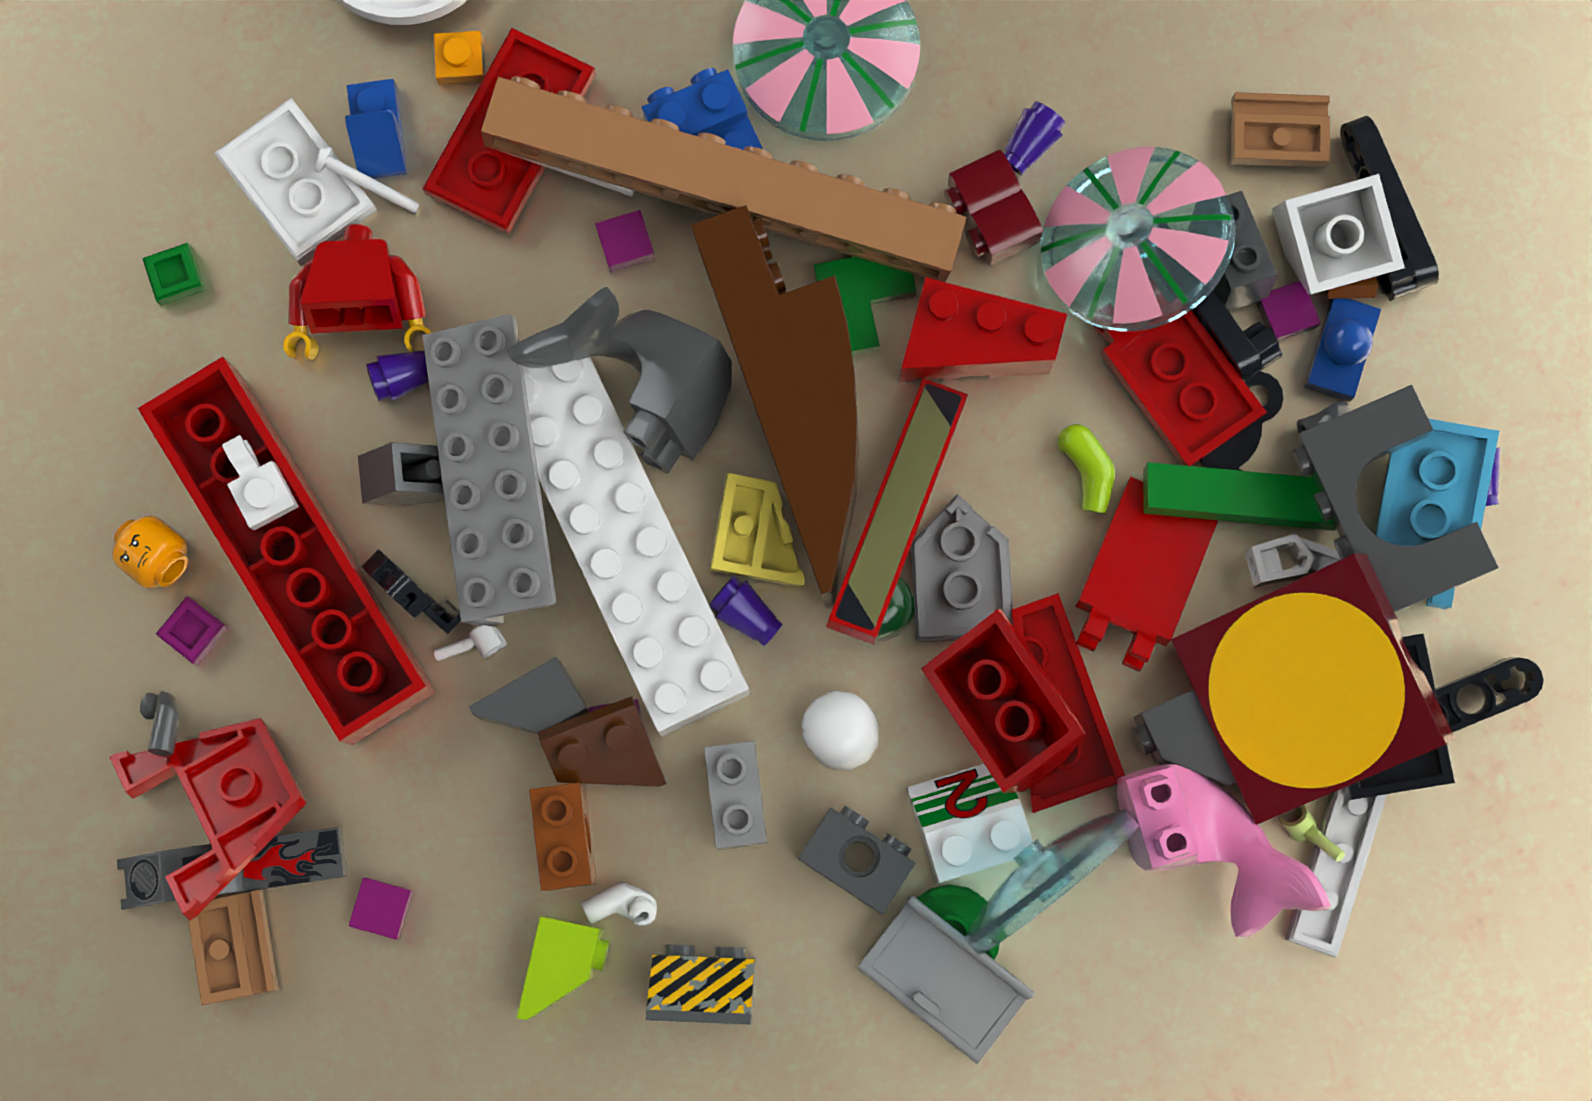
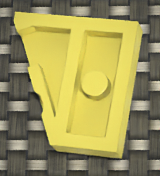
(753, 535)

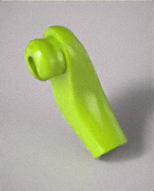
(1093, 464)

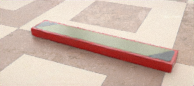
(897, 512)

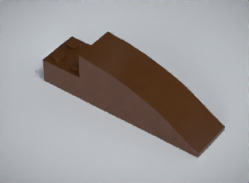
(799, 380)

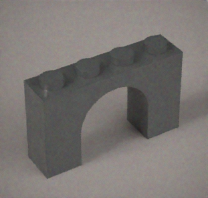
(1336, 457)

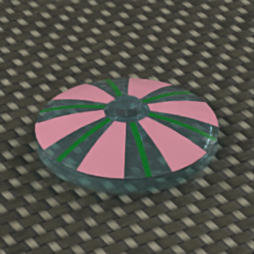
(826, 63)
(1138, 239)

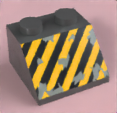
(701, 987)

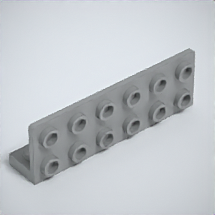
(488, 471)

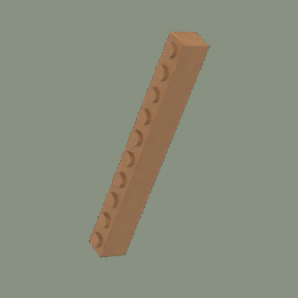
(720, 178)

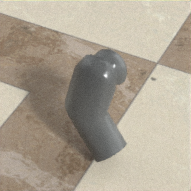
(165, 722)

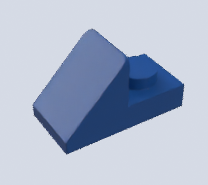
(376, 129)

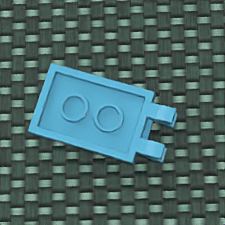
(1437, 488)

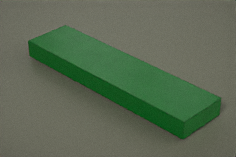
(1231, 496)

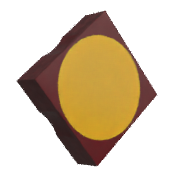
(1312, 688)

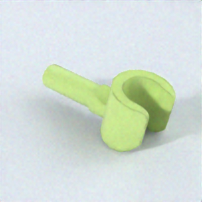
(1306, 829)

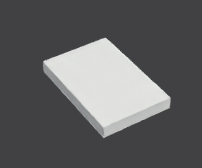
(278, 175)

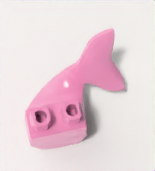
(1197, 822)

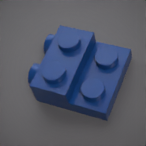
(705, 106)

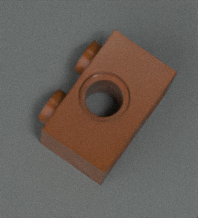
(563, 836)

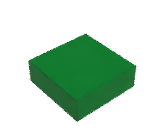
(174, 274)

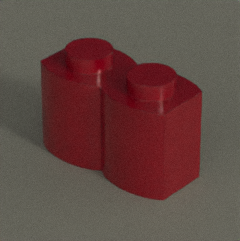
(995, 208)

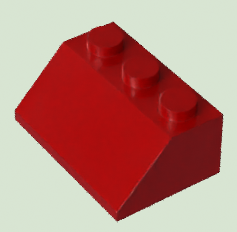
(1004, 704)

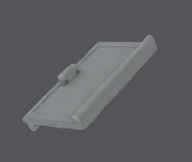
(960, 993)

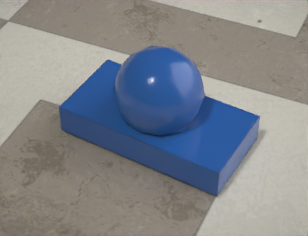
(1343, 348)

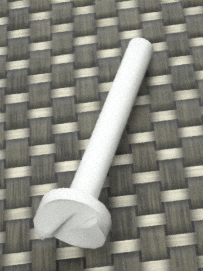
(325, 160)

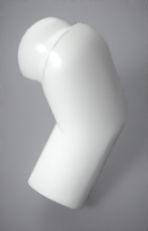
(623, 900)

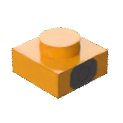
(459, 57)

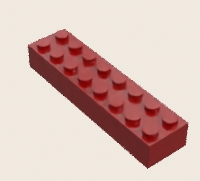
(292, 565)

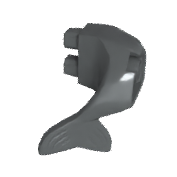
(680, 369)

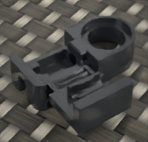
(408, 594)

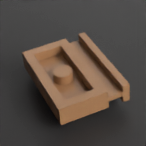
(1280, 130)
(233, 948)

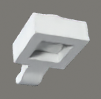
(259, 489)

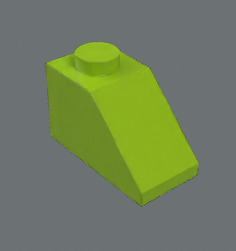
(560, 962)

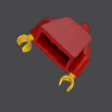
(353, 289)

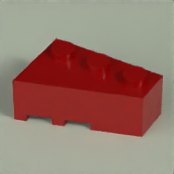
(979, 335)

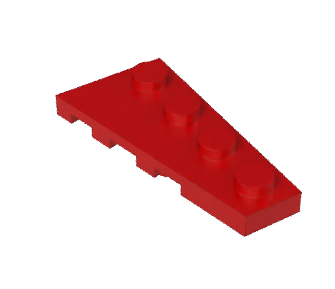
(1094, 760)

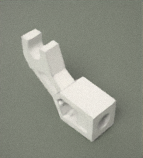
(1266, 565)

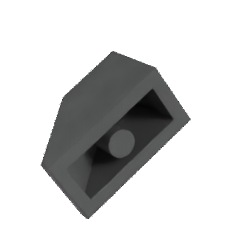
(401, 475)
(534, 700)
(1182, 736)

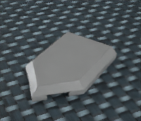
(959, 574)

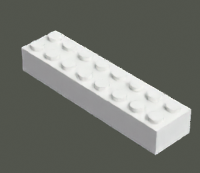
(628, 549)

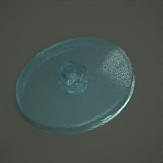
(1046, 875)

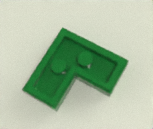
(859, 287)

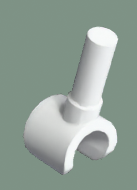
(485, 638)

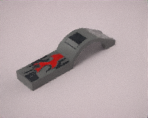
(282, 862)

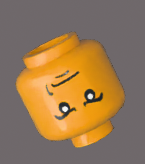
(150, 552)

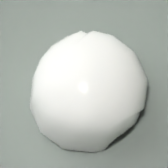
(840, 730)

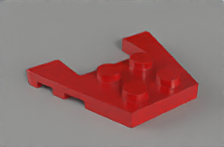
(239, 796)

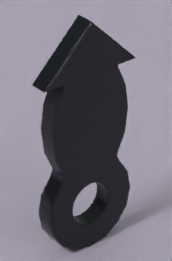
(1243, 445)

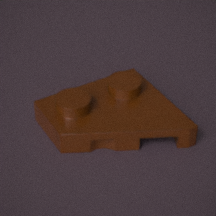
(603, 748)

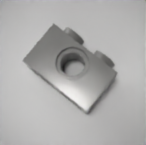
(735, 795)

